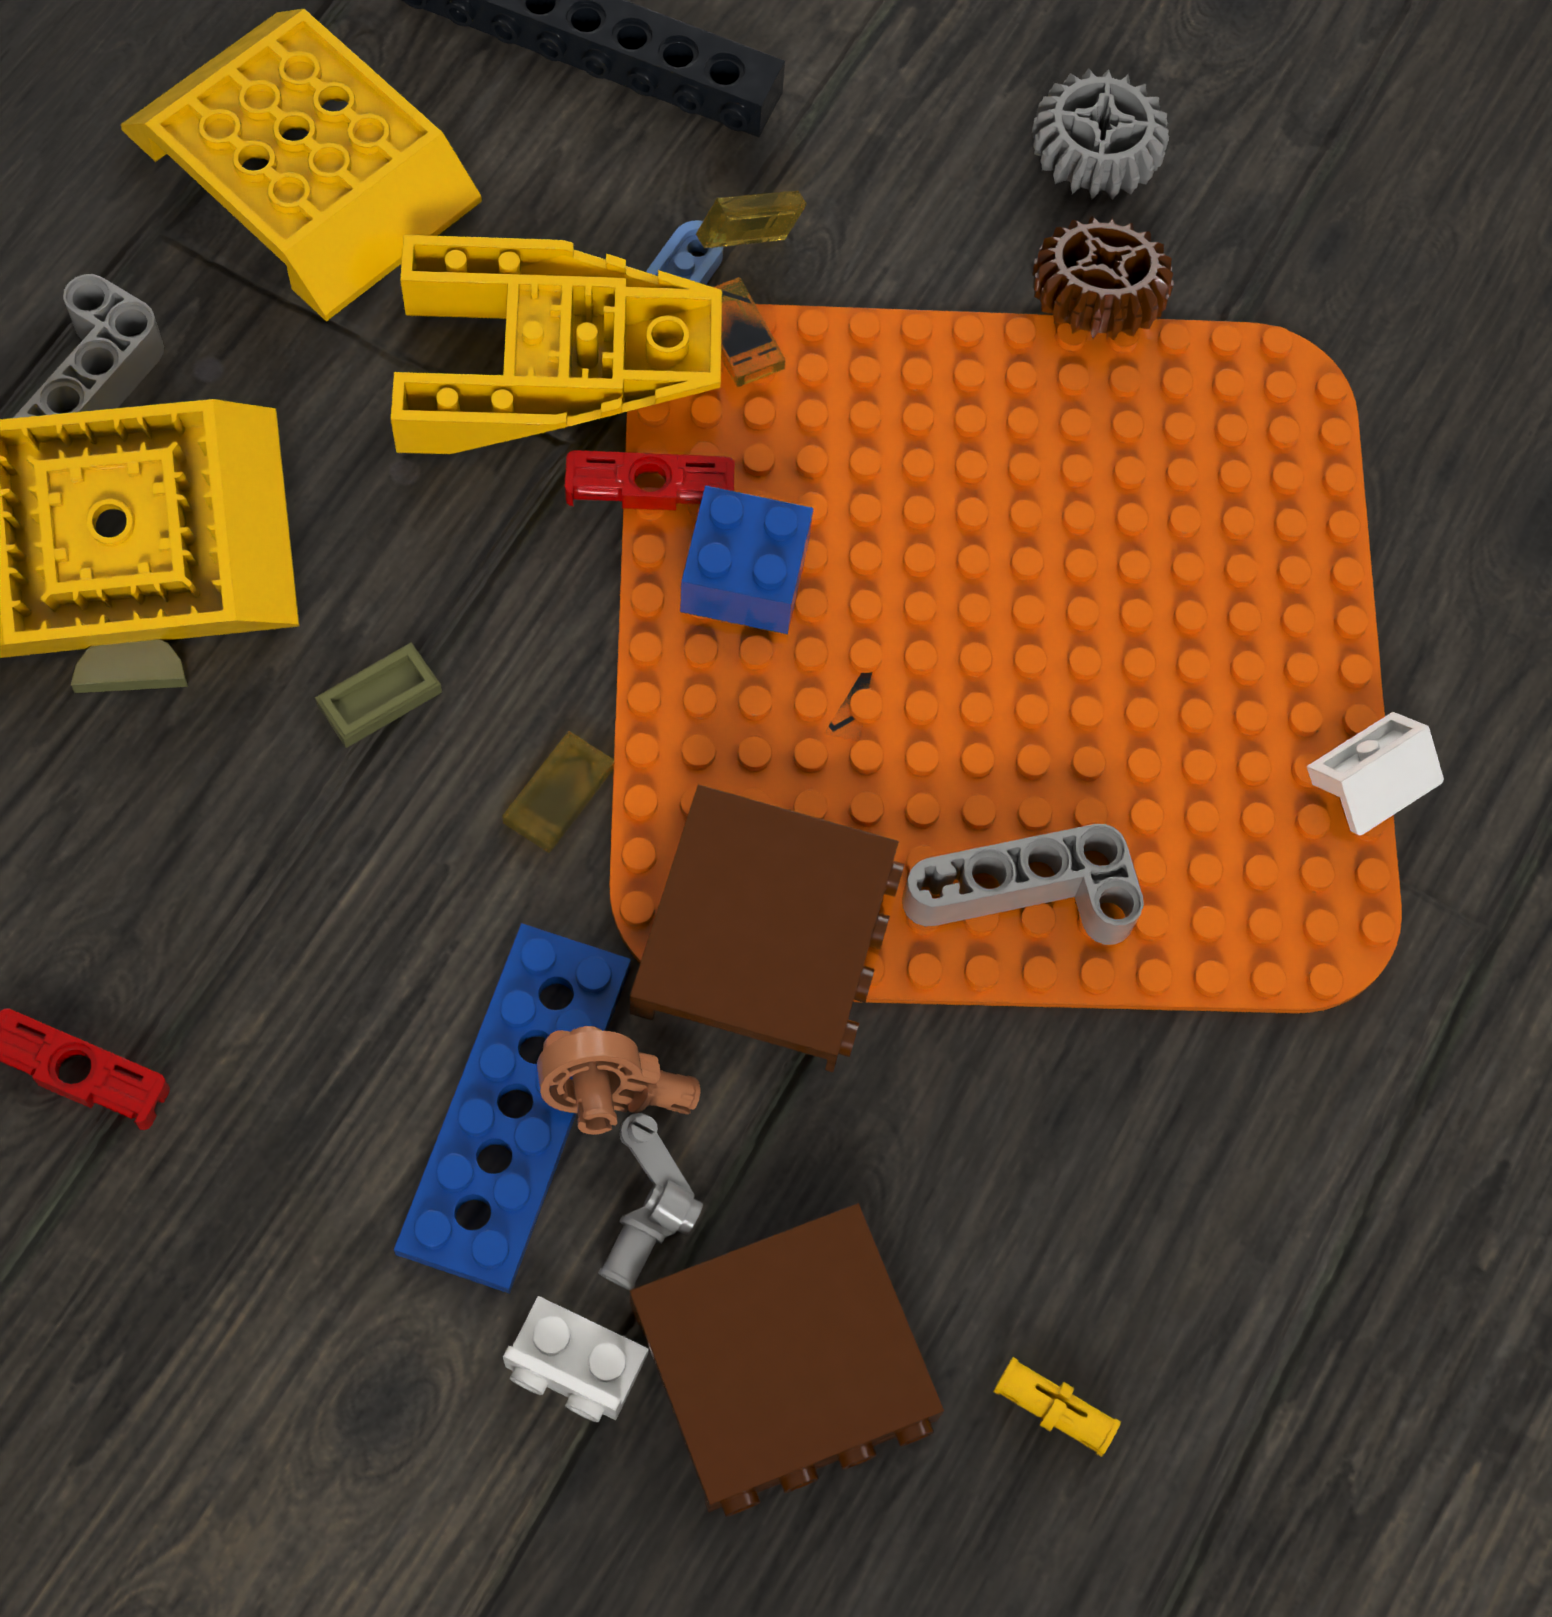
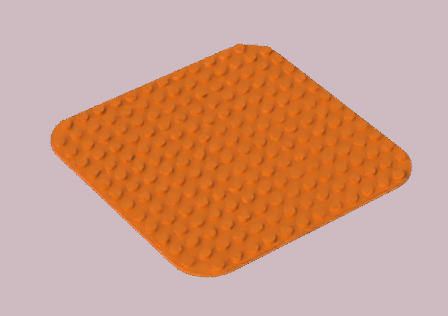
(1093, 602)

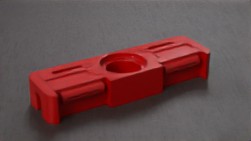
(613, 476)
(111, 1081)

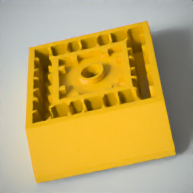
(200, 536)

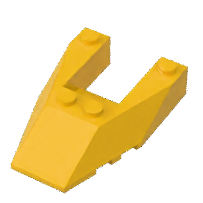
(578, 340)

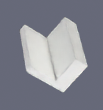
(1379, 770)

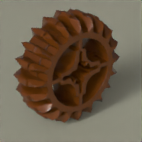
(1102, 278)

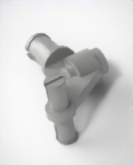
(666, 1209)

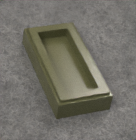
(378, 695)

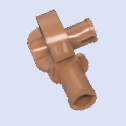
(606, 1078)

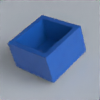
(746, 559)

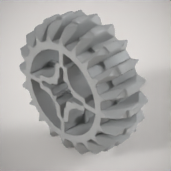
(1070, 135)

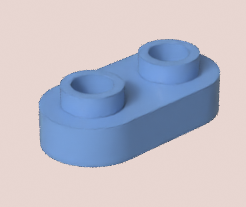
(677, 260)

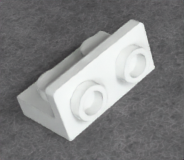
(575, 1360)

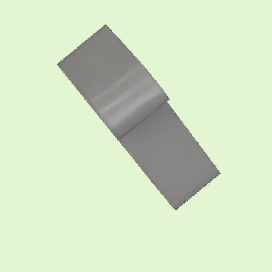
(103, 347)
(1023, 888)

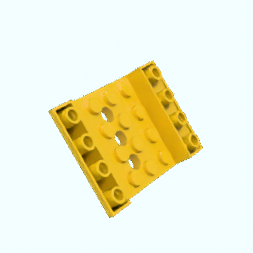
(322, 202)

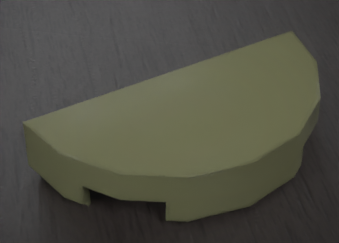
(128, 667)

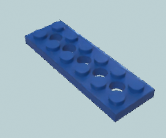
(475, 1122)

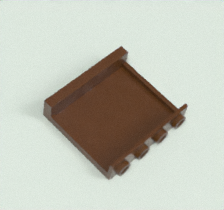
(768, 925)
(786, 1359)

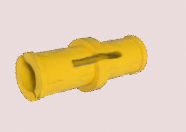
(1057, 1406)

